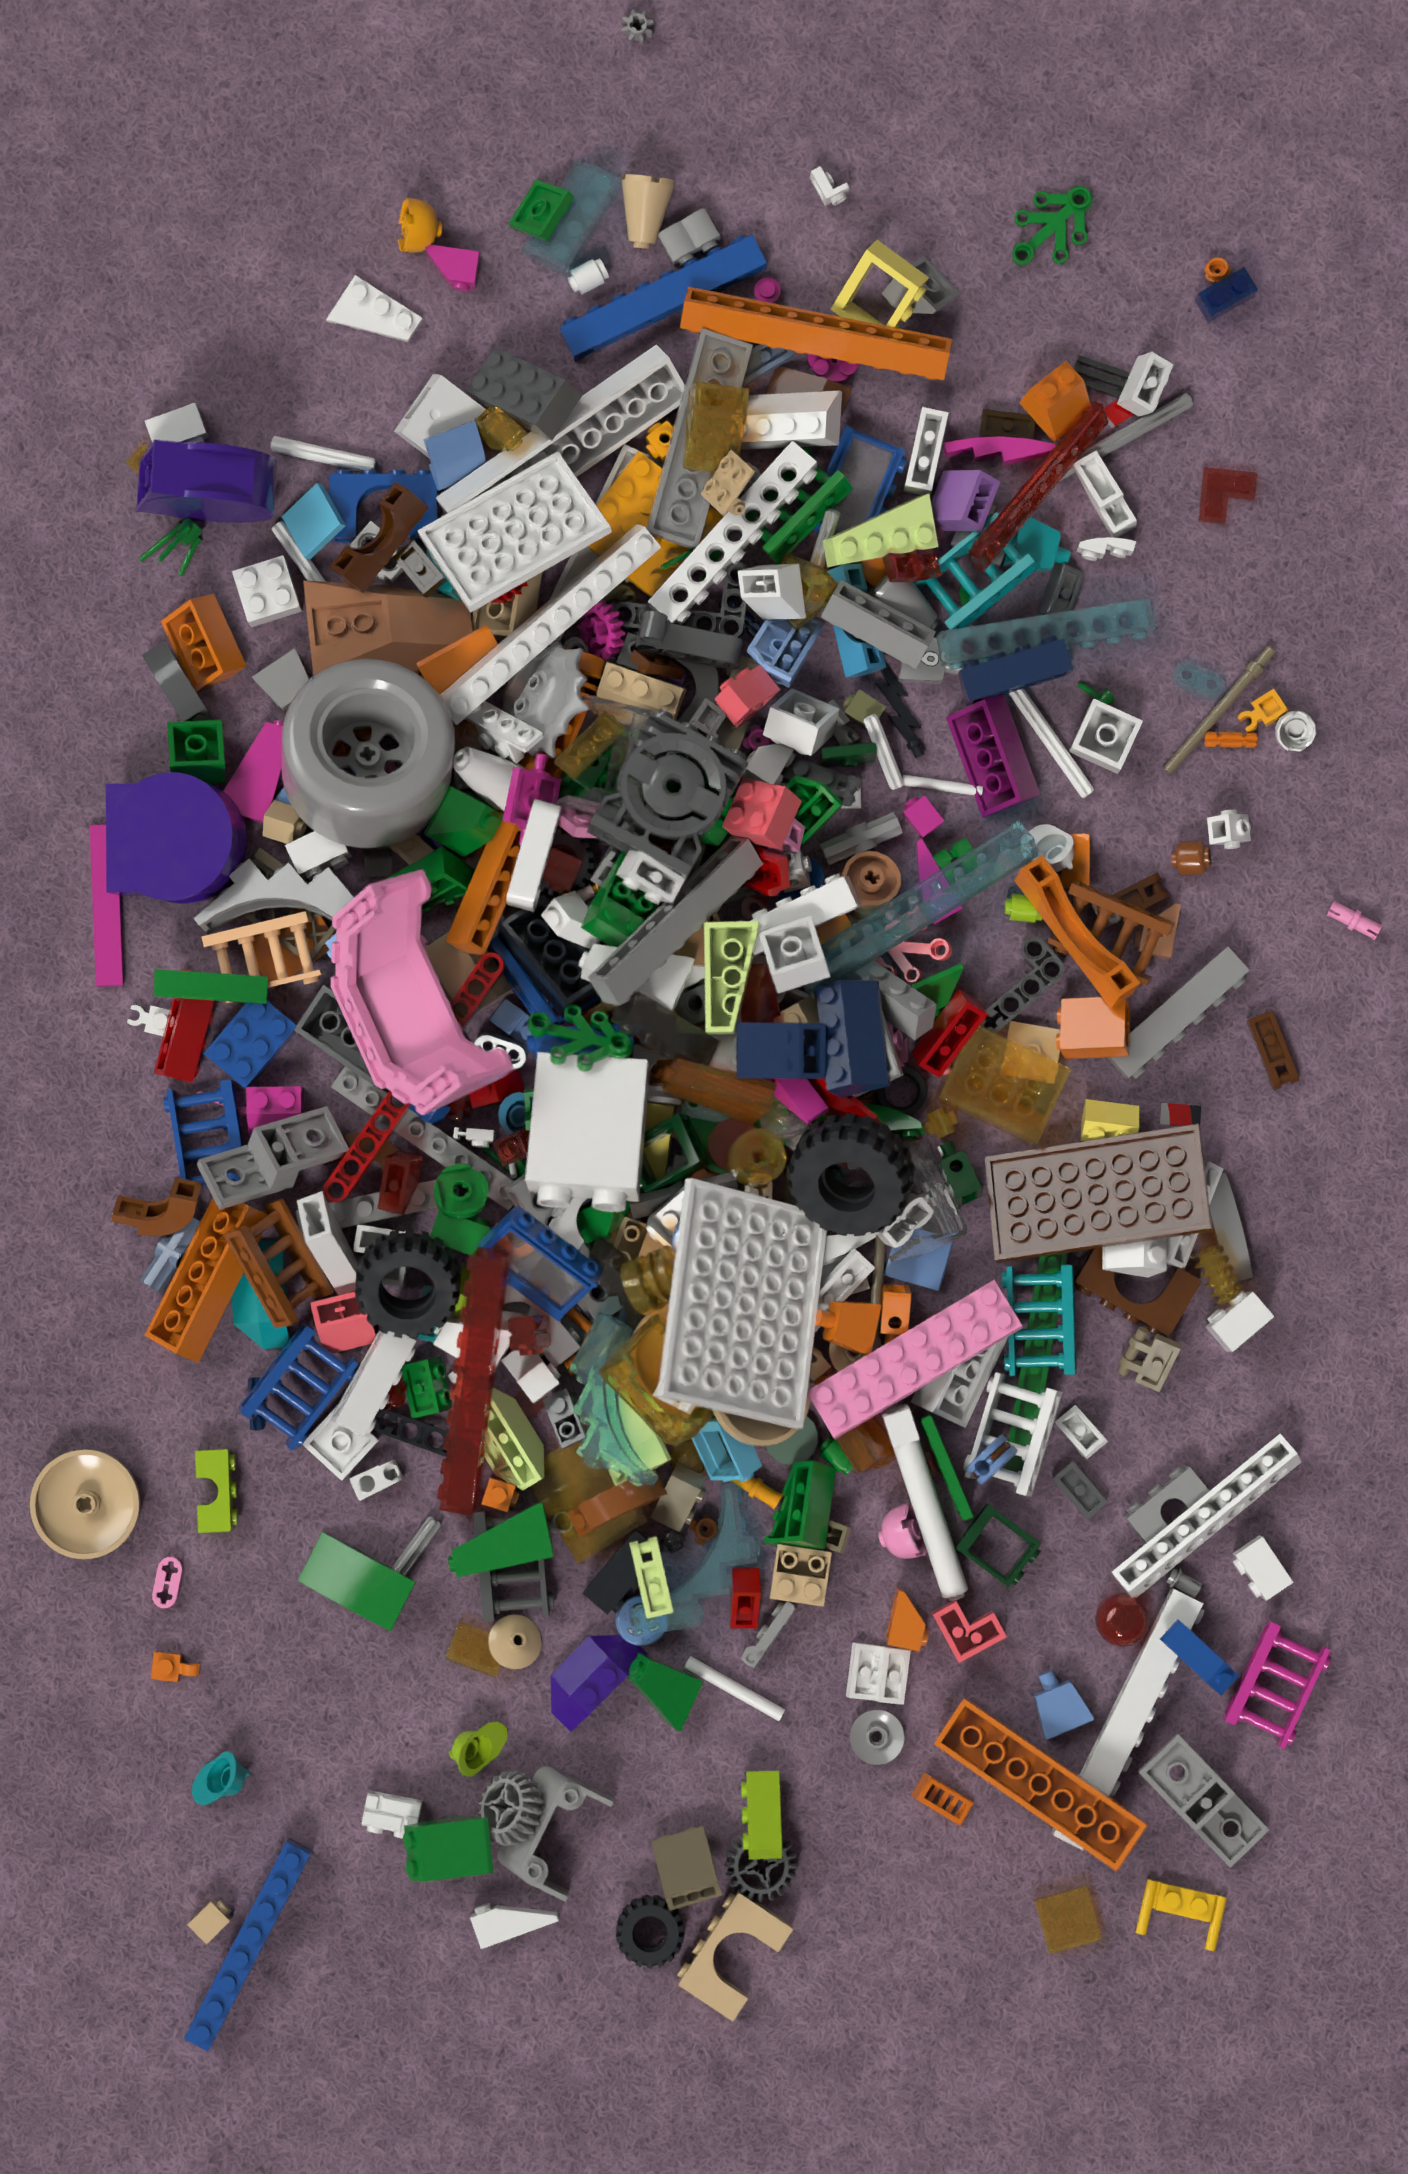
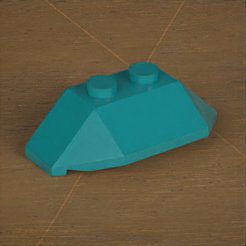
(249, 1312)

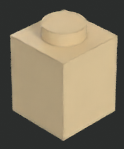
(282, 823)
(211, 1920)

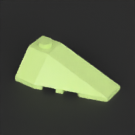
(643, 1440)

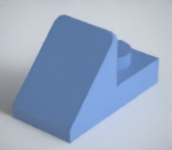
(512, 1021)

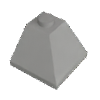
(938, 292)

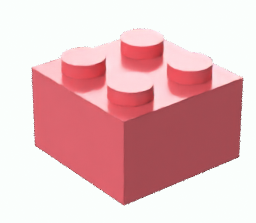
(762, 813)

